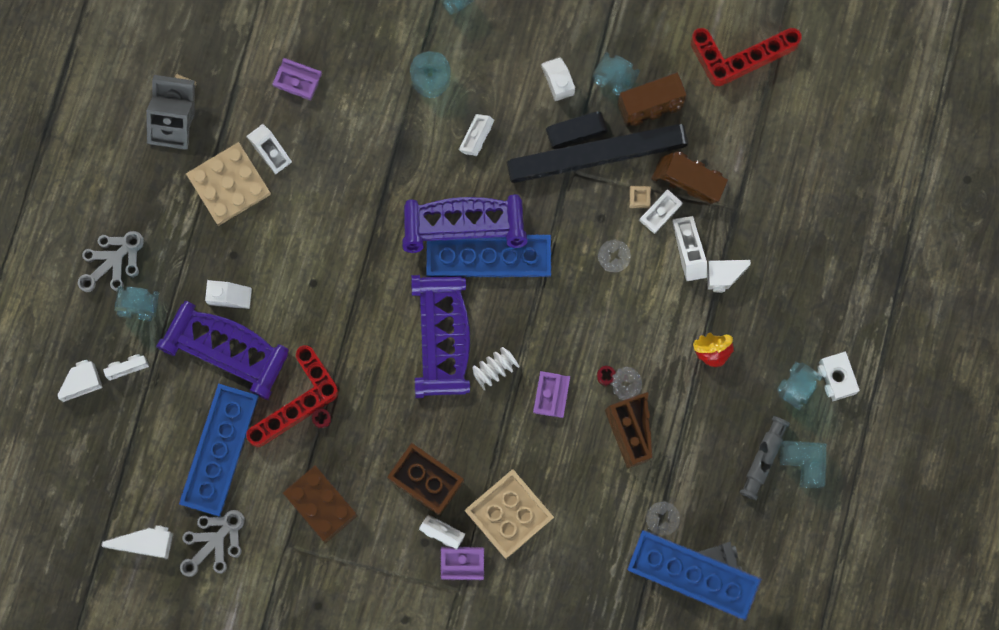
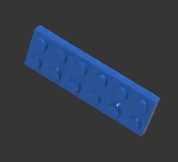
(489, 258)
(219, 450)
(694, 574)

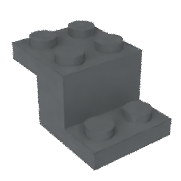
(170, 112)

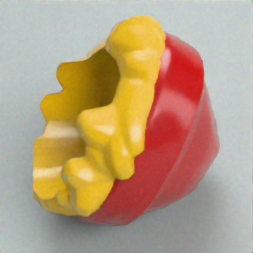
(714, 349)

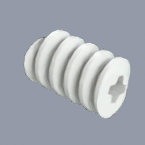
(494, 367)

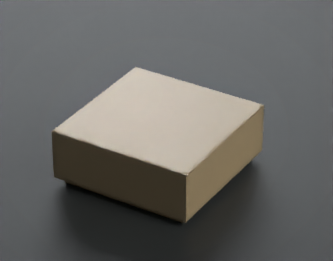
(640, 197)

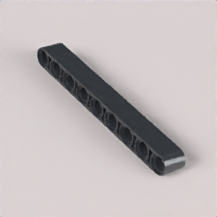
(597, 153)

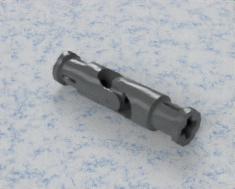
(767, 451)

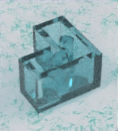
(810, 458)

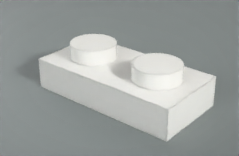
(476, 135)
(661, 211)
(119, 369)
(437, 529)

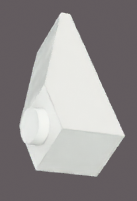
(690, 248)
(147, 542)

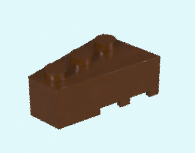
(690, 176)

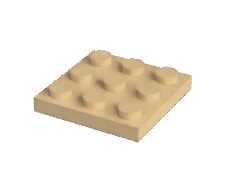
(228, 183)
(509, 514)

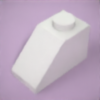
(558, 79)
(269, 148)
(724, 274)
(228, 295)
(80, 381)

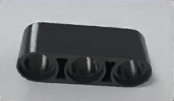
(576, 130)

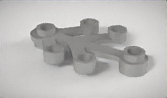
(113, 259)
(215, 540)

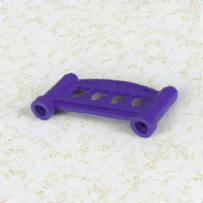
(419, 229)
(260, 374)
(434, 379)

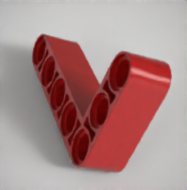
(743, 57)
(298, 403)

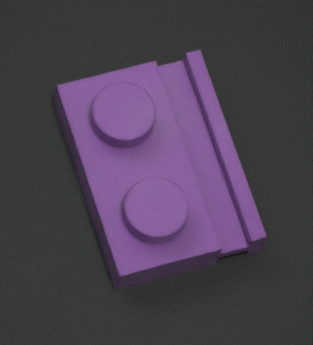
(297, 79)
(551, 394)
(462, 563)

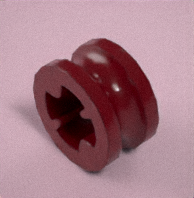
(599, 375)
(316, 414)

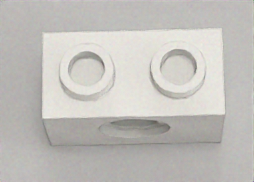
(840, 364)

